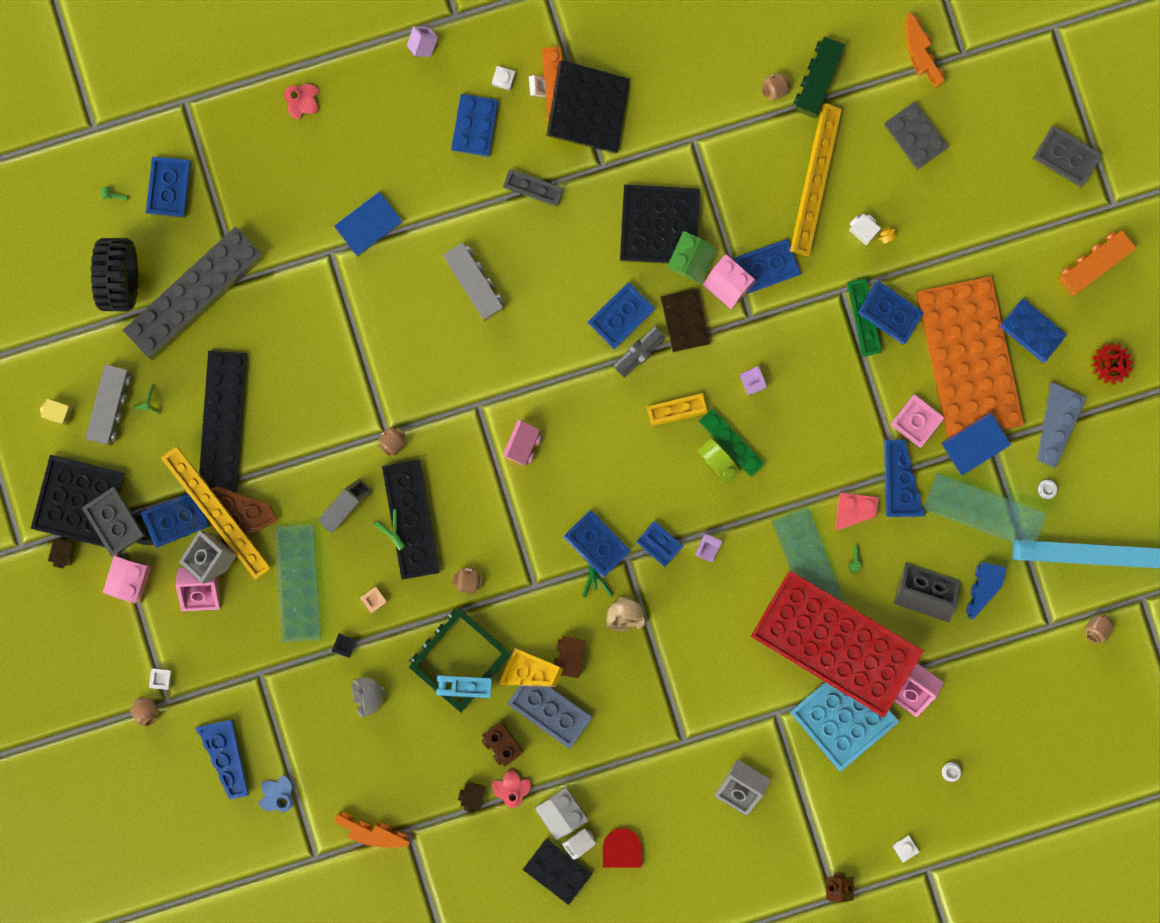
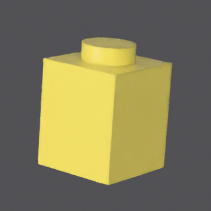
(56, 412)

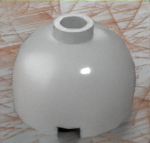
(367, 695)

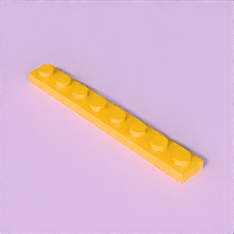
(815, 180)
(215, 512)

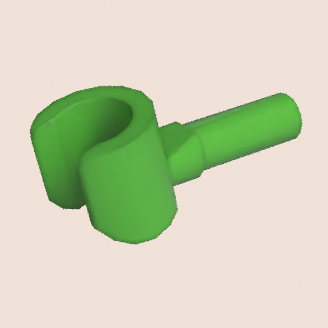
(106, 194)
(855, 566)

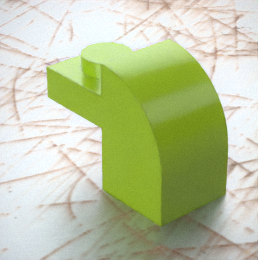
(718, 460)

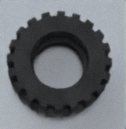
(114, 274)

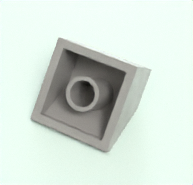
(207, 557)
(742, 787)
(561, 813)

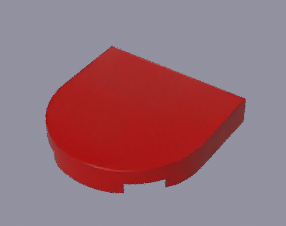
(621, 849)

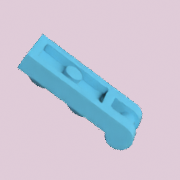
(464, 686)

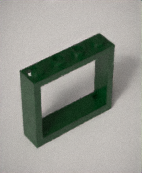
(441, 631)

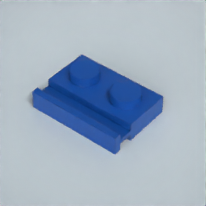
(659, 544)

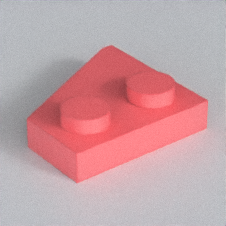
(854, 509)

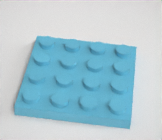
(840, 724)

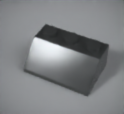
(927, 592)

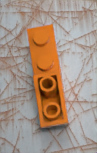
(917, 44)
(379, 836)

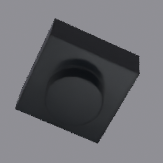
(344, 645)

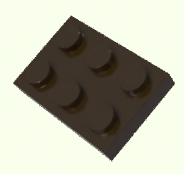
(685, 320)

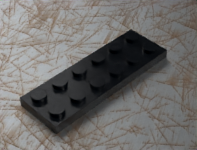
(408, 496)

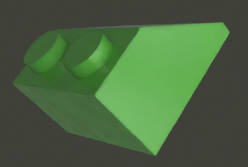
(692, 258)

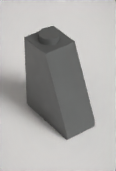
(345, 505)

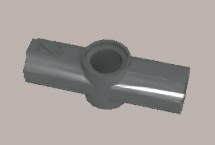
(639, 352)

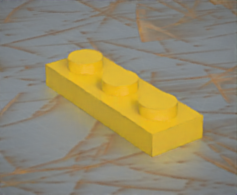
(676, 409)

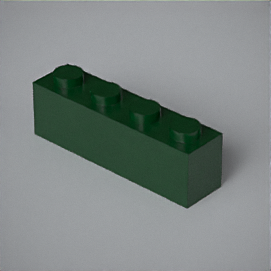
(819, 78)

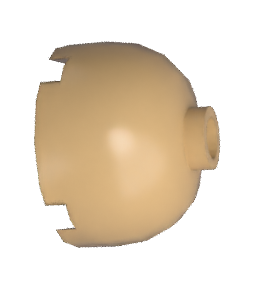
(625, 614)

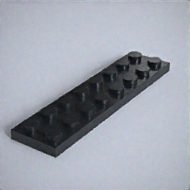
(223, 419)

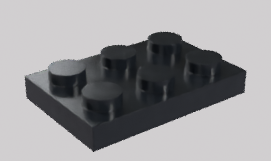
(557, 871)

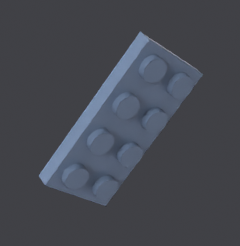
(550, 712)

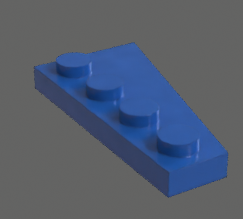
(900, 486)
(223, 747)

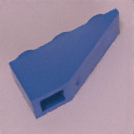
(987, 584)

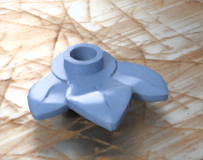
(274, 793)

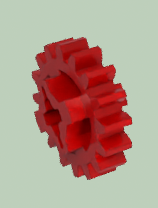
(1118, 367)

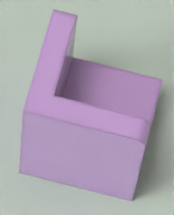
(422, 41)
(753, 381)
(708, 547)

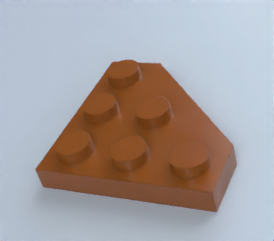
(247, 511)

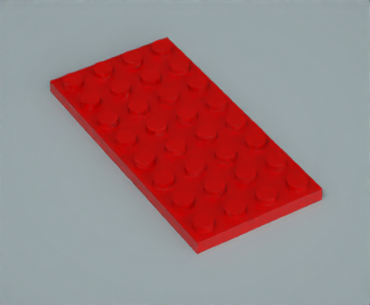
(837, 643)

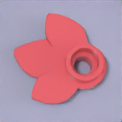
(304, 102)
(511, 786)

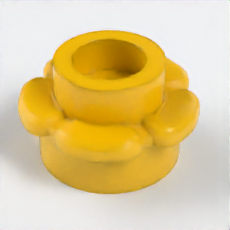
(887, 235)

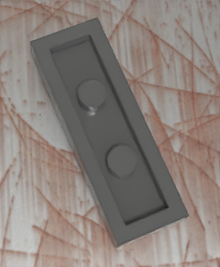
(533, 188)

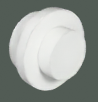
(1047, 489)
(951, 772)

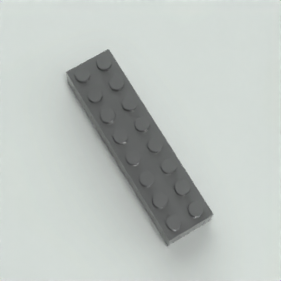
(193, 293)

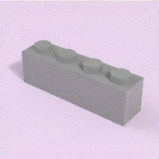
(473, 281)
(108, 405)

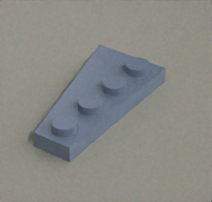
(1060, 417)

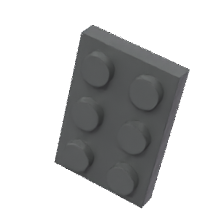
(916, 135)
(1067, 156)
(113, 521)

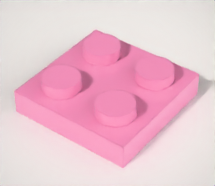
(917, 421)

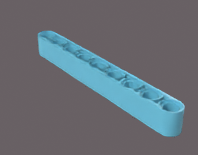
(1089, 554)

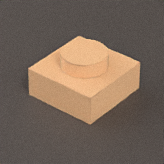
(373, 599)

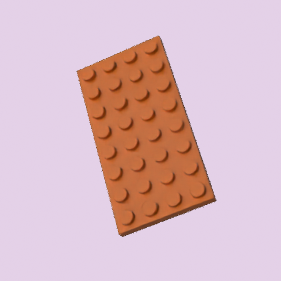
(969, 355)

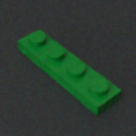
(866, 331)
(731, 442)

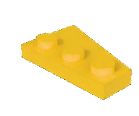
(529, 671)

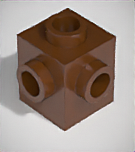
(839, 887)

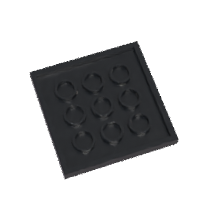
(588, 107)
(655, 221)
(64, 492)

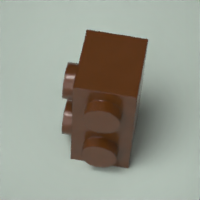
(570, 655)
(502, 744)

